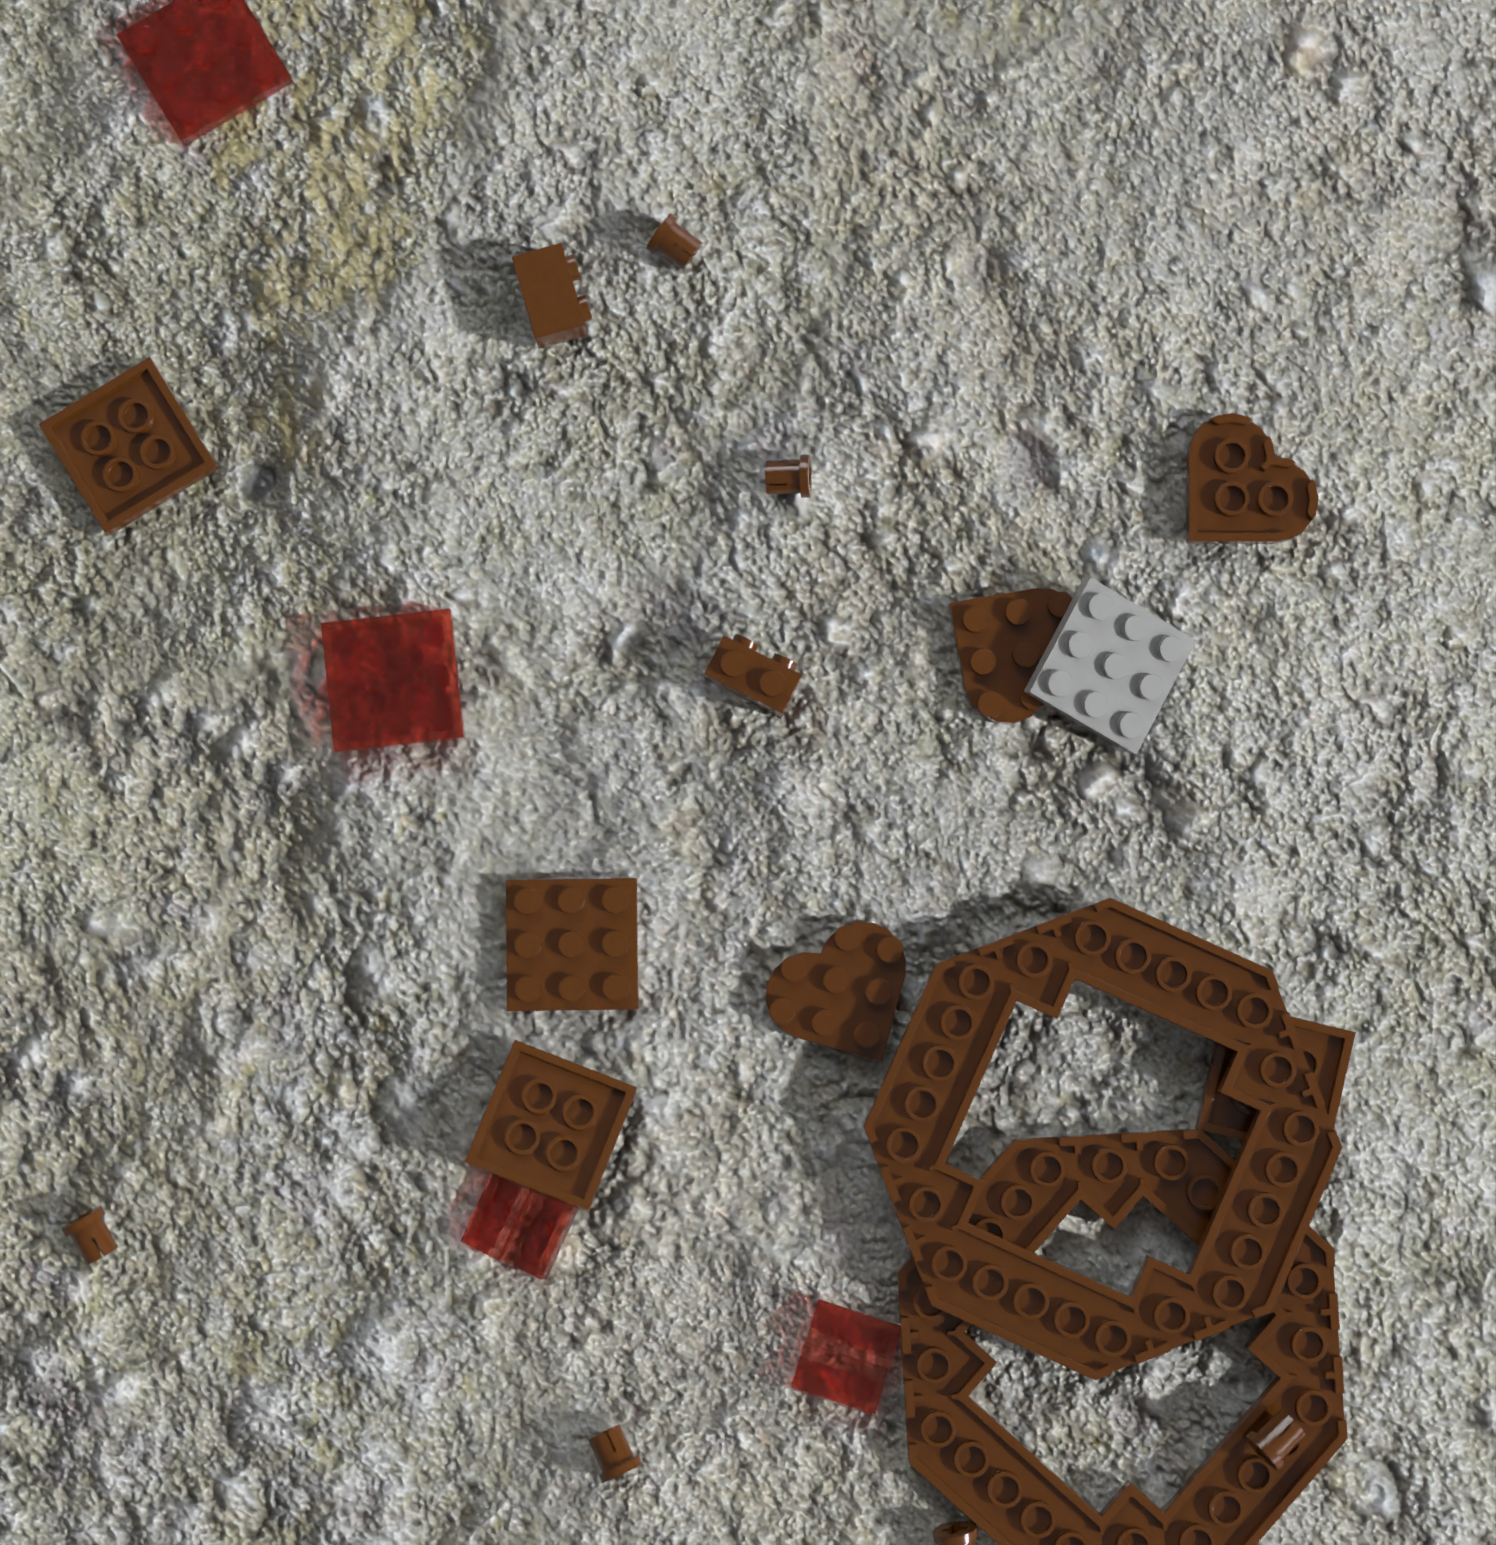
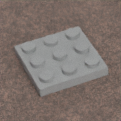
(1110, 665)

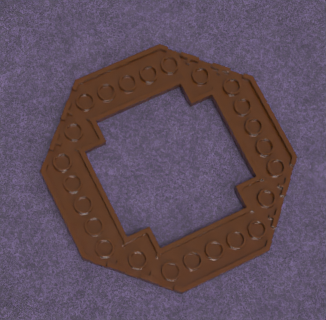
(1260, 1207)
(1007, 1487)

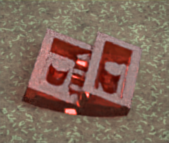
(519, 1227)
(845, 1357)

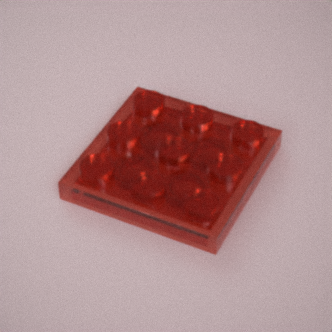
(204, 62)
(393, 680)

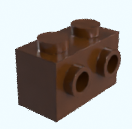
(550, 295)
(752, 675)

